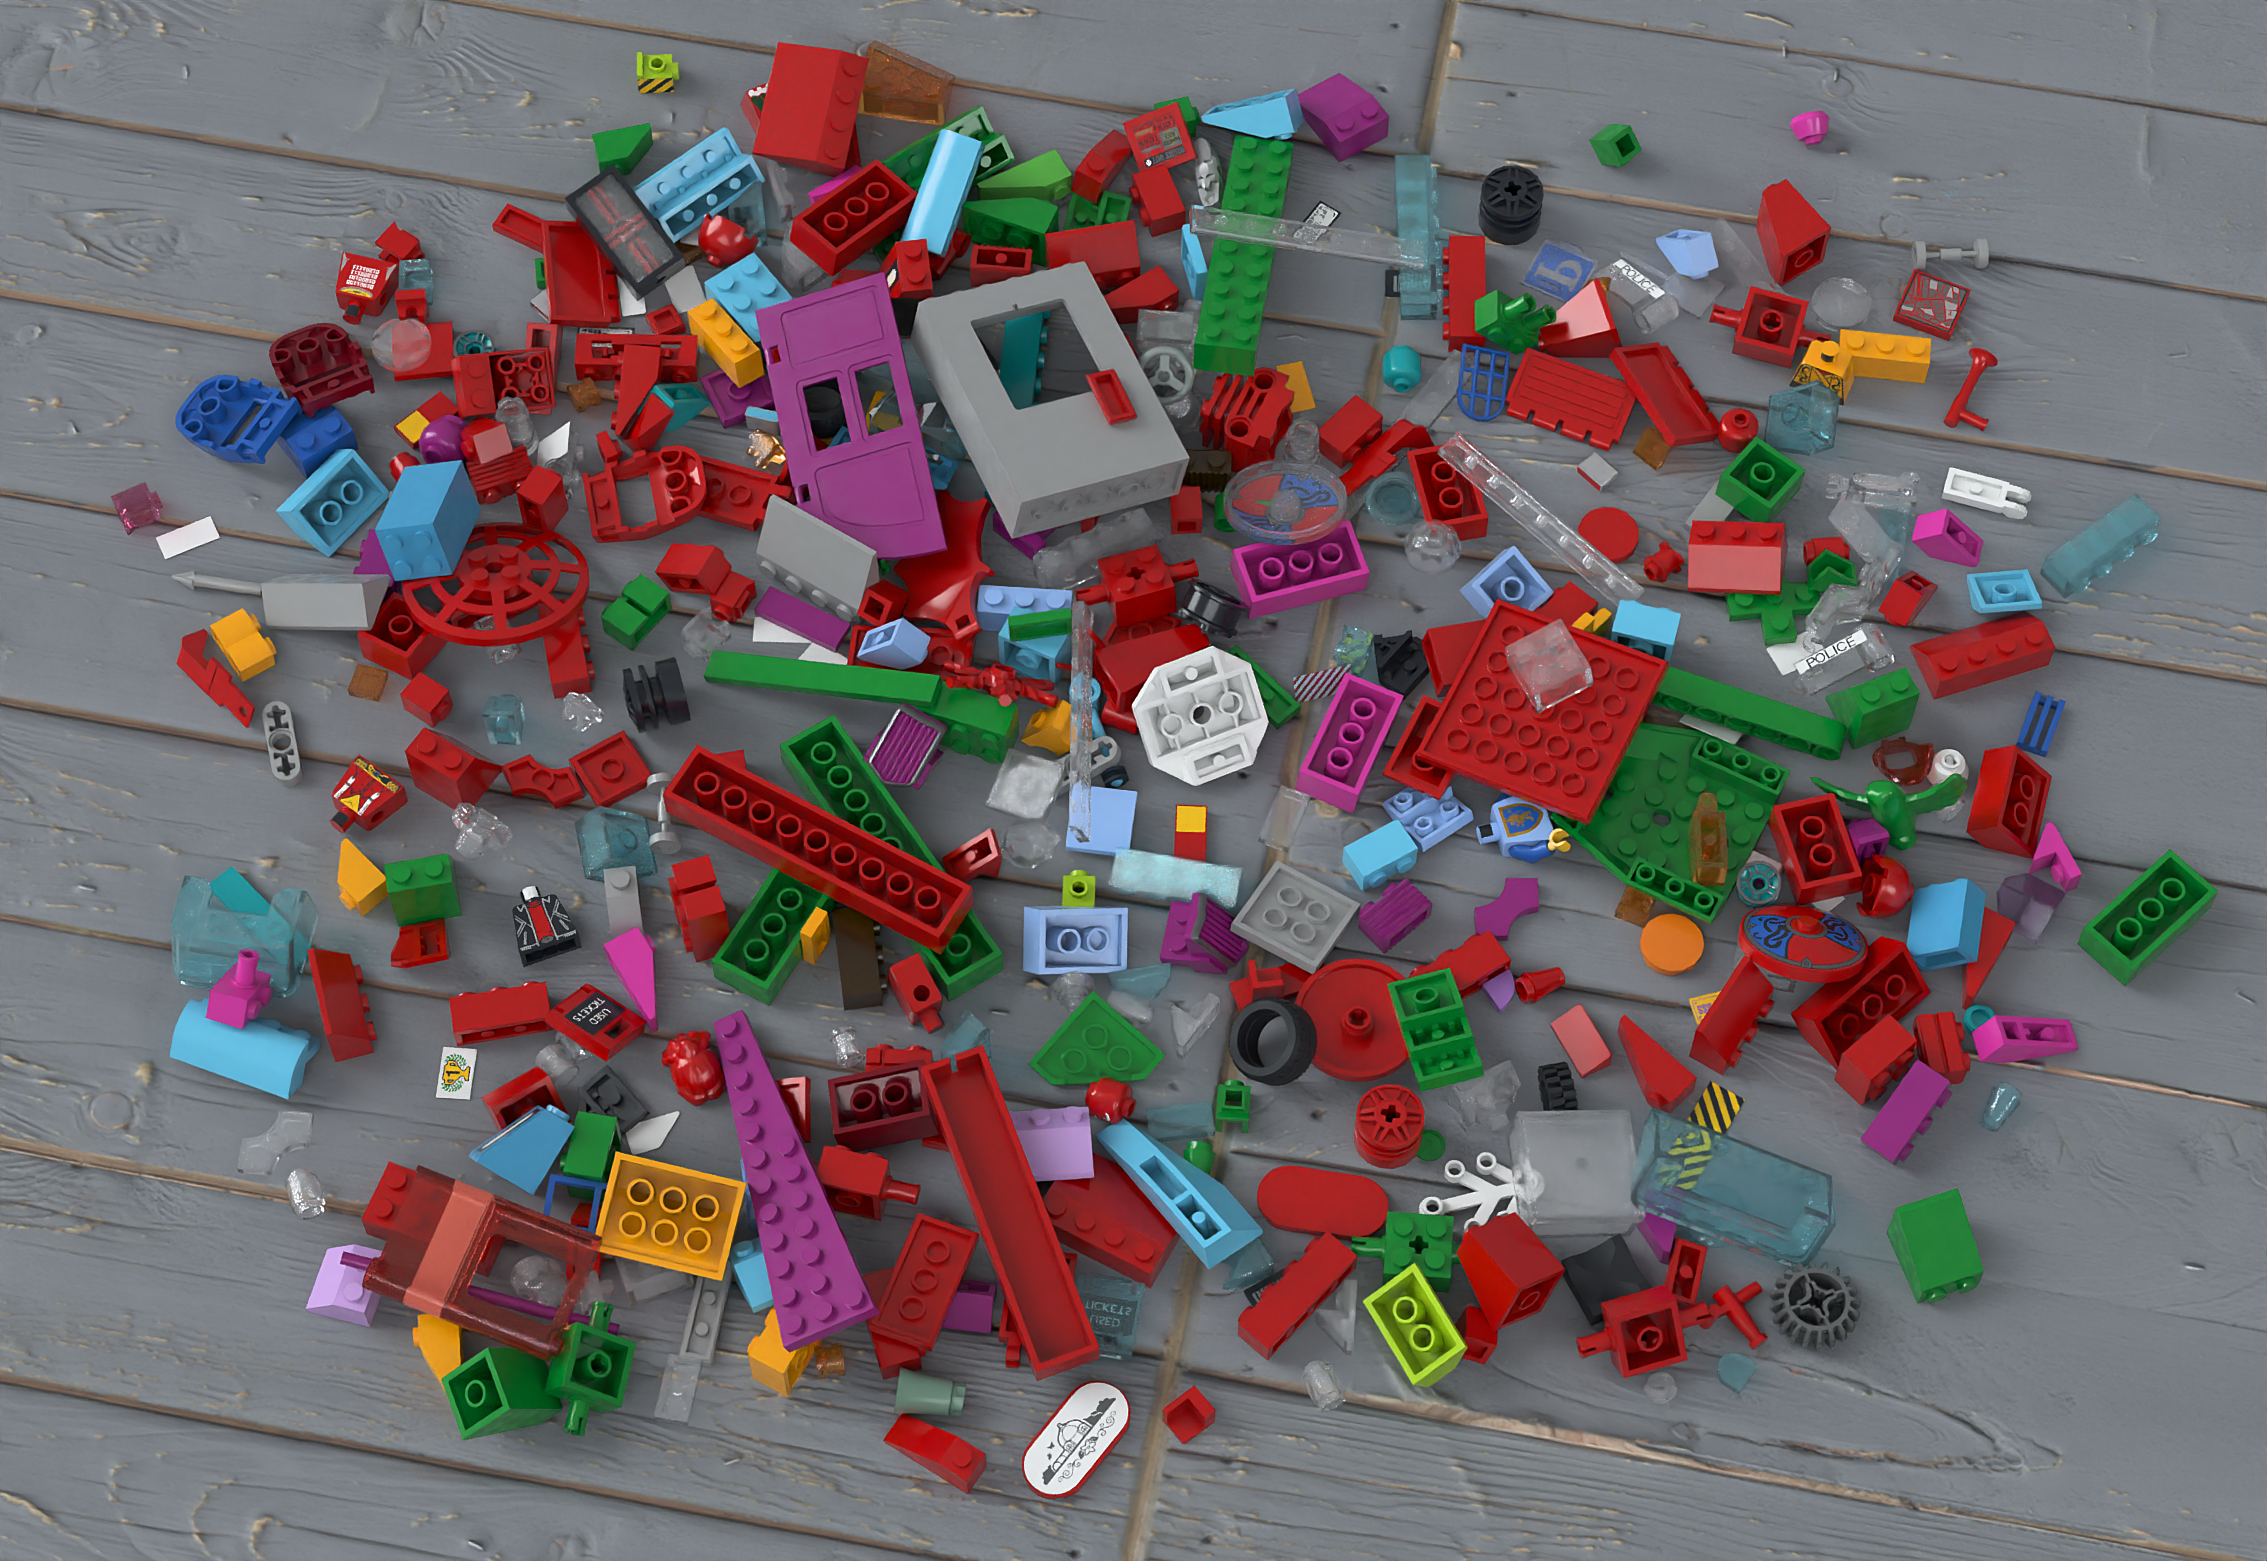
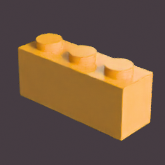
(726, 343)
(1887, 355)

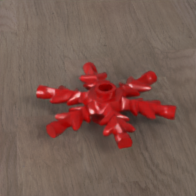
(1001, 683)

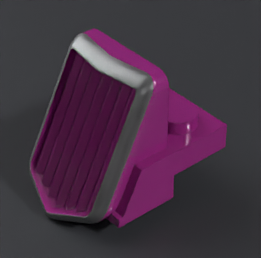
(906, 748)
(1201, 936)

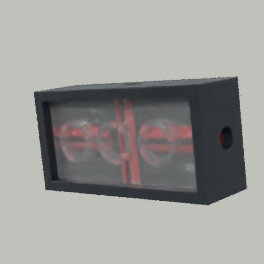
(625, 232)

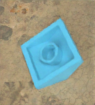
(2003, 591)

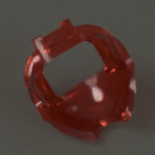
(1908, 776)

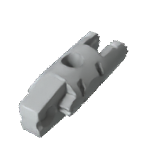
(1208, 174)

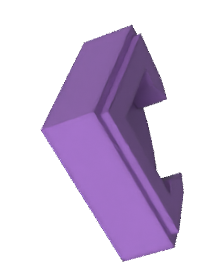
(1500, 990)

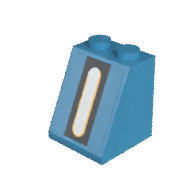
(526, 1147)

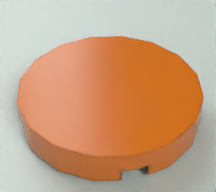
(1671, 944)

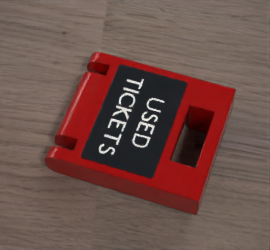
(589, 1016)

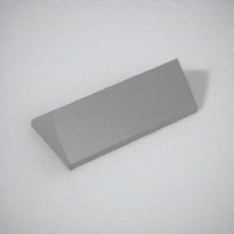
(323, 601)

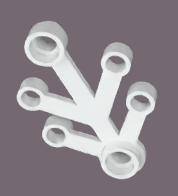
(1486, 1193)

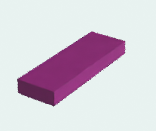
(802, 619)

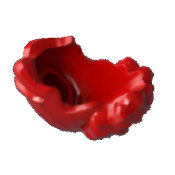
(694, 1067)

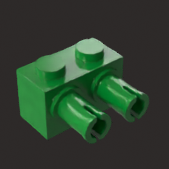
(1511, 321)

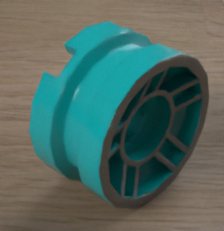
(473, 343)
(1749, 875)

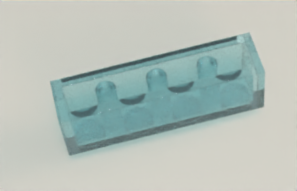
(2101, 546)
(1174, 876)

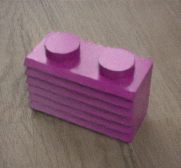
(1394, 914)

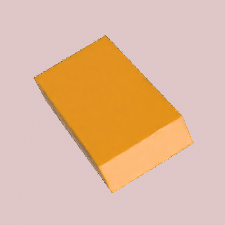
(815, 936)

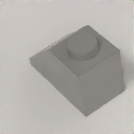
(623, 900)

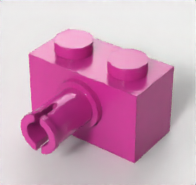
(240, 992)

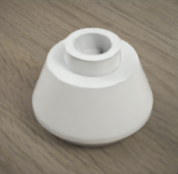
(1947, 763)

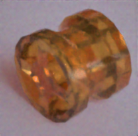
(583, 395)
(829, 1360)

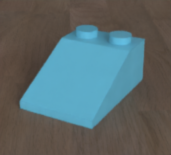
(1262, 116)

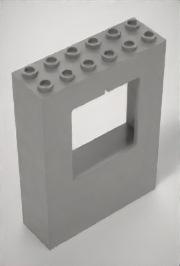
(1058, 456)

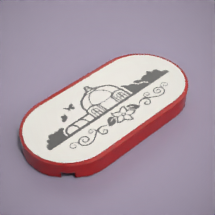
(1076, 1440)

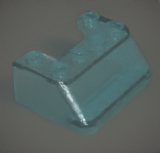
(209, 938)

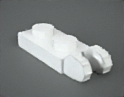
(1985, 493)

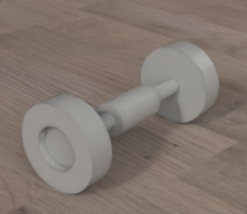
(1980, 254)
(664, 841)

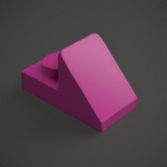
(2055, 854)

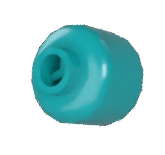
(1401, 368)

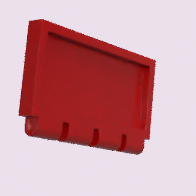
(577, 278)
(1666, 393)
(1571, 397)

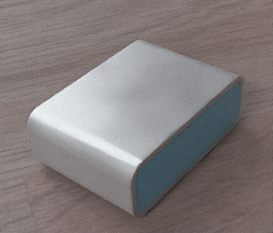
(762, 419)

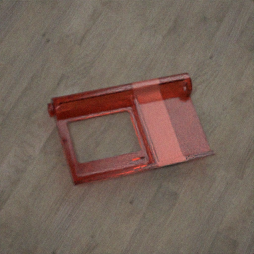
(440, 1247)

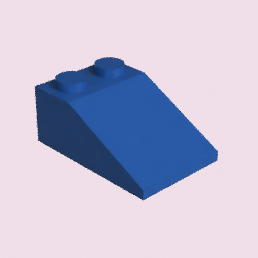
(316, 438)

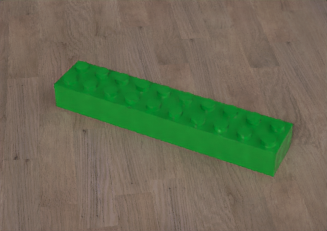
(1242, 271)
(842, 783)

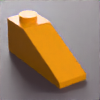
(440, 1345)

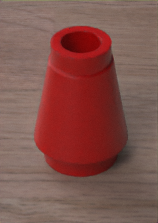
(1537, 984)

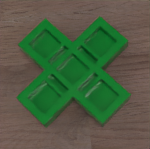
(1774, 611)

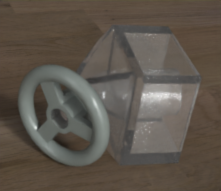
(1167, 350)

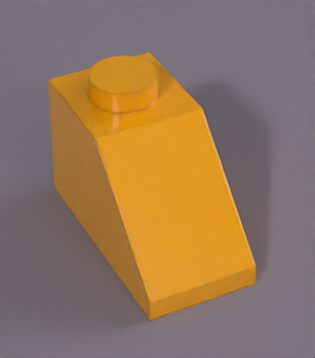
(359, 880)

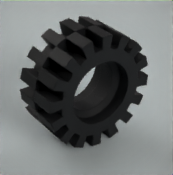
(1557, 1087)

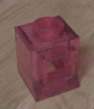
(137, 507)

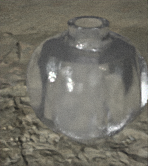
(1432, 547)

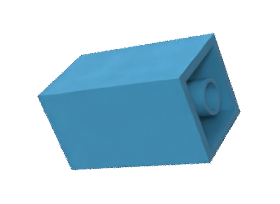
(428, 520)

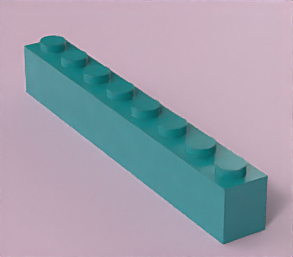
(1022, 360)

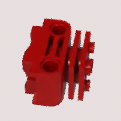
(1248, 416)

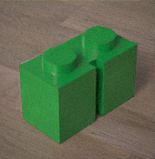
(637, 611)

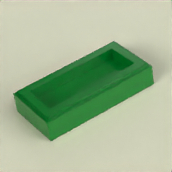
(1040, 625)

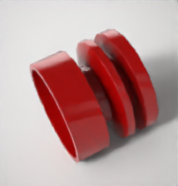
(1384, 1142)

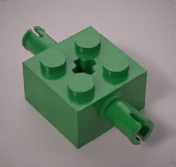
(1409, 1233)
(590, 1369)

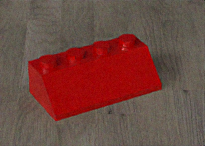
(1983, 653)
(1850, 1008)

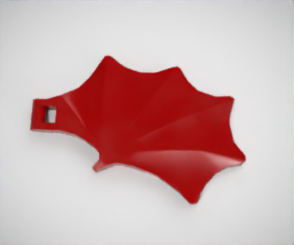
(947, 582)

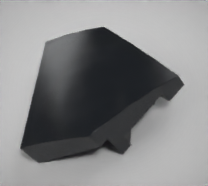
(1400, 662)
(609, 1096)

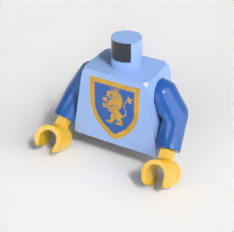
(1522, 830)

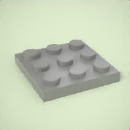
(1295, 917)

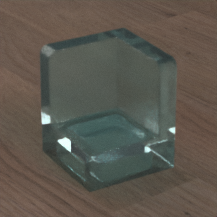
(416, 275)

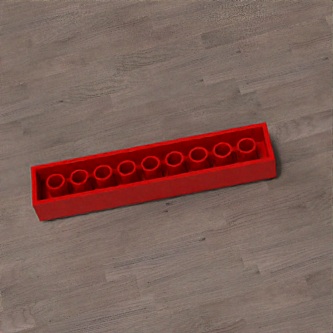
(818, 849)

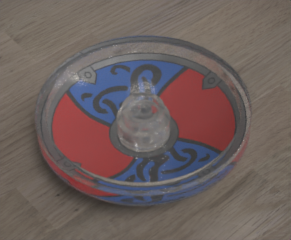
(1285, 502)

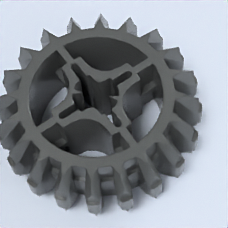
(1836, 1293)

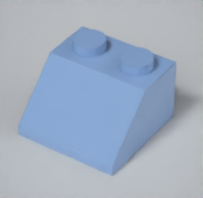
(1508, 579)

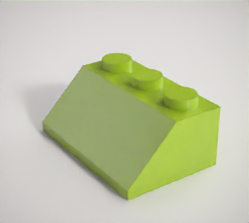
(1416, 1327)

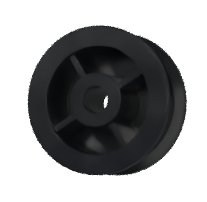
(1212, 608)

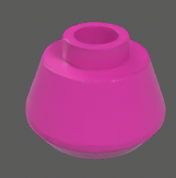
(1810, 127)

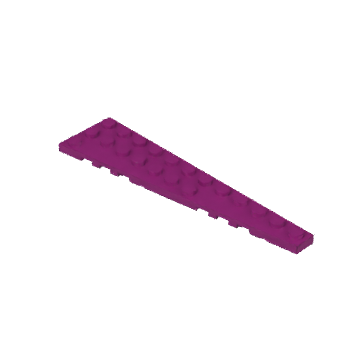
(803, 1247)

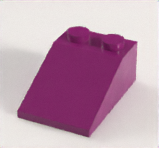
(1343, 116)

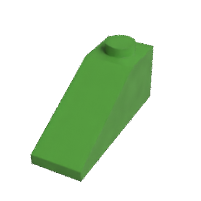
(1038, 178)

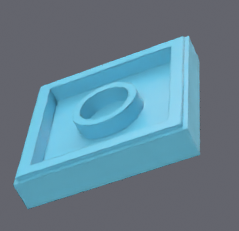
(1193, 263)

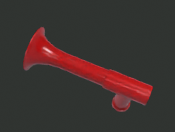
(1981, 360)

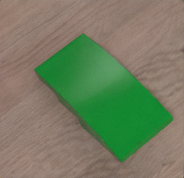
(1435, 1029)

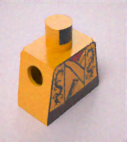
(1828, 365)

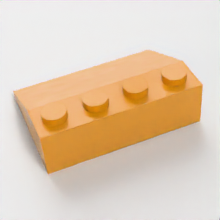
(670, 1216)

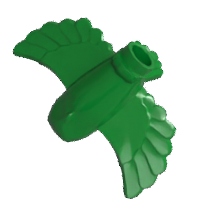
(1895, 808)

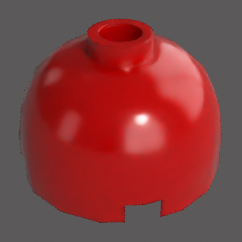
(724, 241)
(1884, 887)

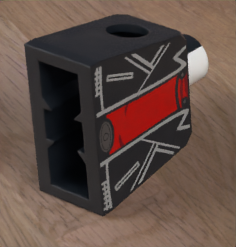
(543, 927)

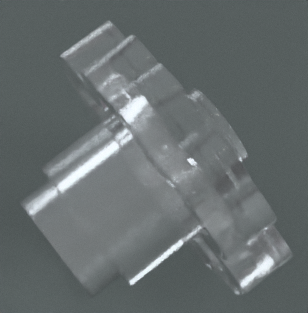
(478, 831)

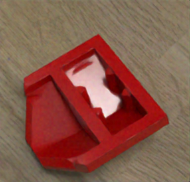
(421, 944)

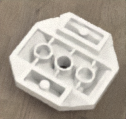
(1225, 733)

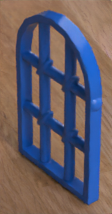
(1490, 374)

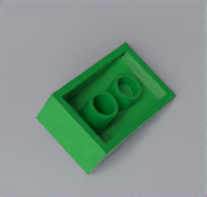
(1012, 224)

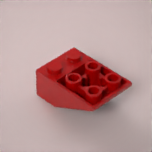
(489, 377)

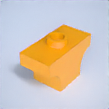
(1050, 728)

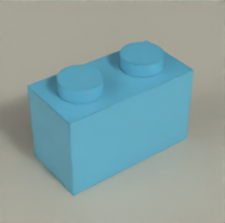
(1380, 855)

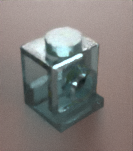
(1354, 649)

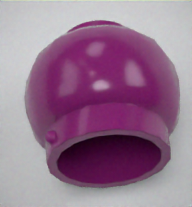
(442, 440)

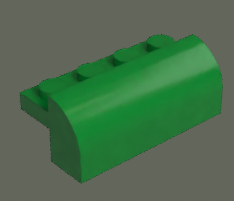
(913, 160)

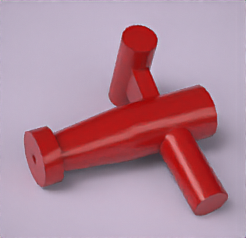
(1732, 1306)

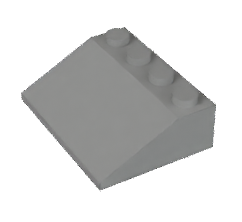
(815, 559)

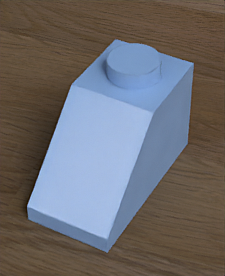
(1689, 252)
(895, 645)

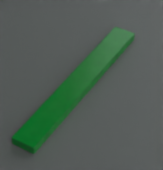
(823, 678)

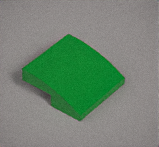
(1108, 210)

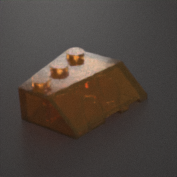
(904, 87)

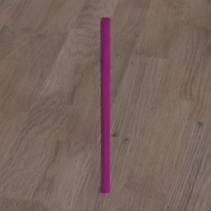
(493, 1297)

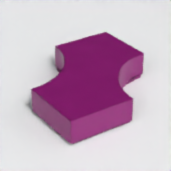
(1515, 901)

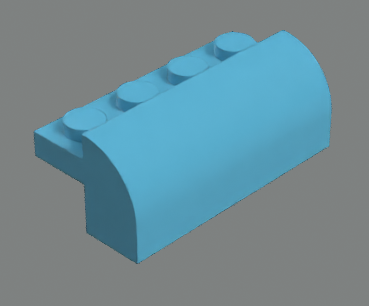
(698, 184)
(943, 191)
(258, 1055)

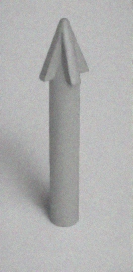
(192, 579)

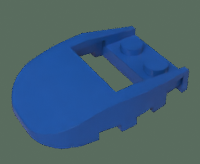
(222, 405)

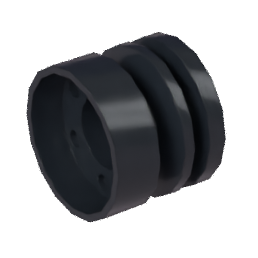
(1510, 205)
(656, 695)

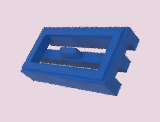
(2047, 703)

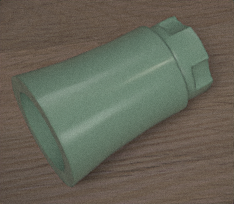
(928, 1394)

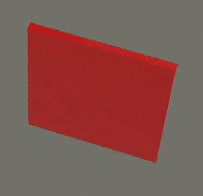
(1548, 757)

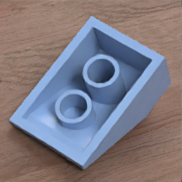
(1074, 939)

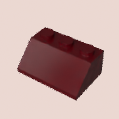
(881, 1107)

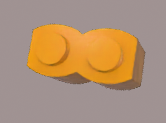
(243, 644)

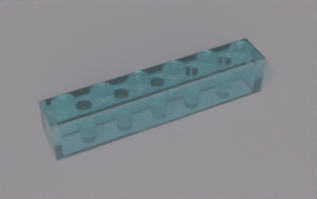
(1416, 222)

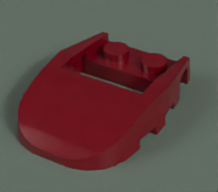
(320, 366)

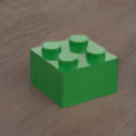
(1760, 482)
(591, 1151)

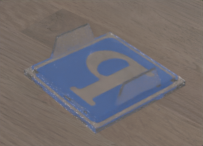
(1559, 270)

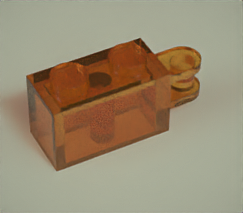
(1708, 843)

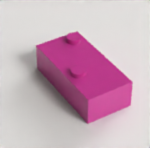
(1296, 575)
(1349, 742)

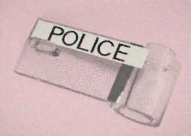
(1648, 302)
(1845, 657)

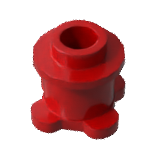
(1662, 563)

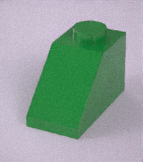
(622, 147)

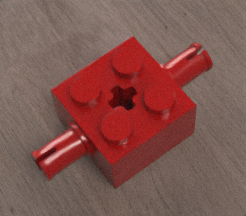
(1767, 309)
(1137, 585)
(861, 1182)
(1643, 1331)

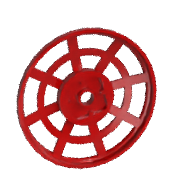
(513, 578)

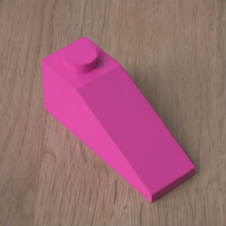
(635, 967)
(2023, 1038)

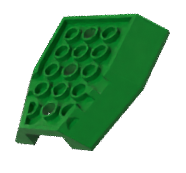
(1665, 776)

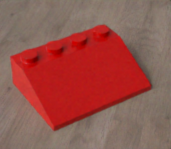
(810, 107)
(1111, 1222)

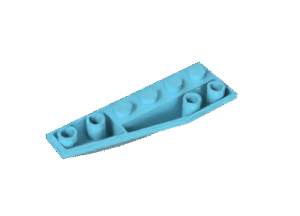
(1185, 1195)

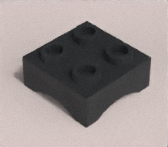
(1603, 1275)

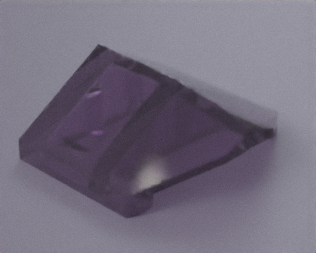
(2028, 903)

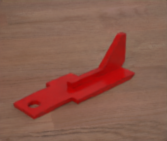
(1379, 455)
(213, 677)

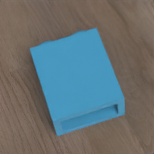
(1946, 924)

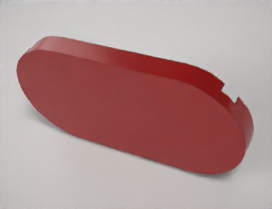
(1321, 1202)

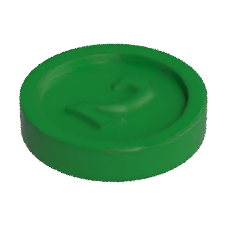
(1432, 1146)

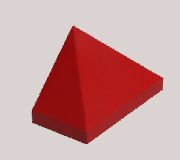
(649, 425)

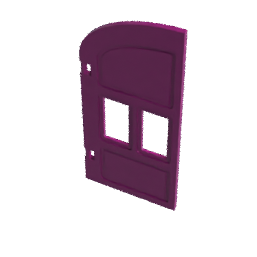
(874, 484)

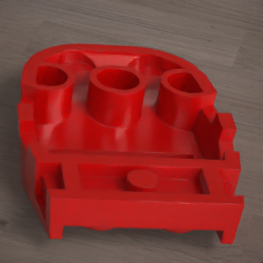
(676, 485)

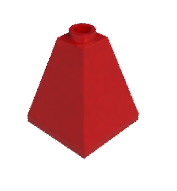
(1582, 327)

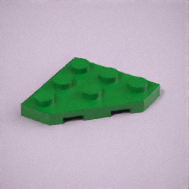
(1094, 1046)

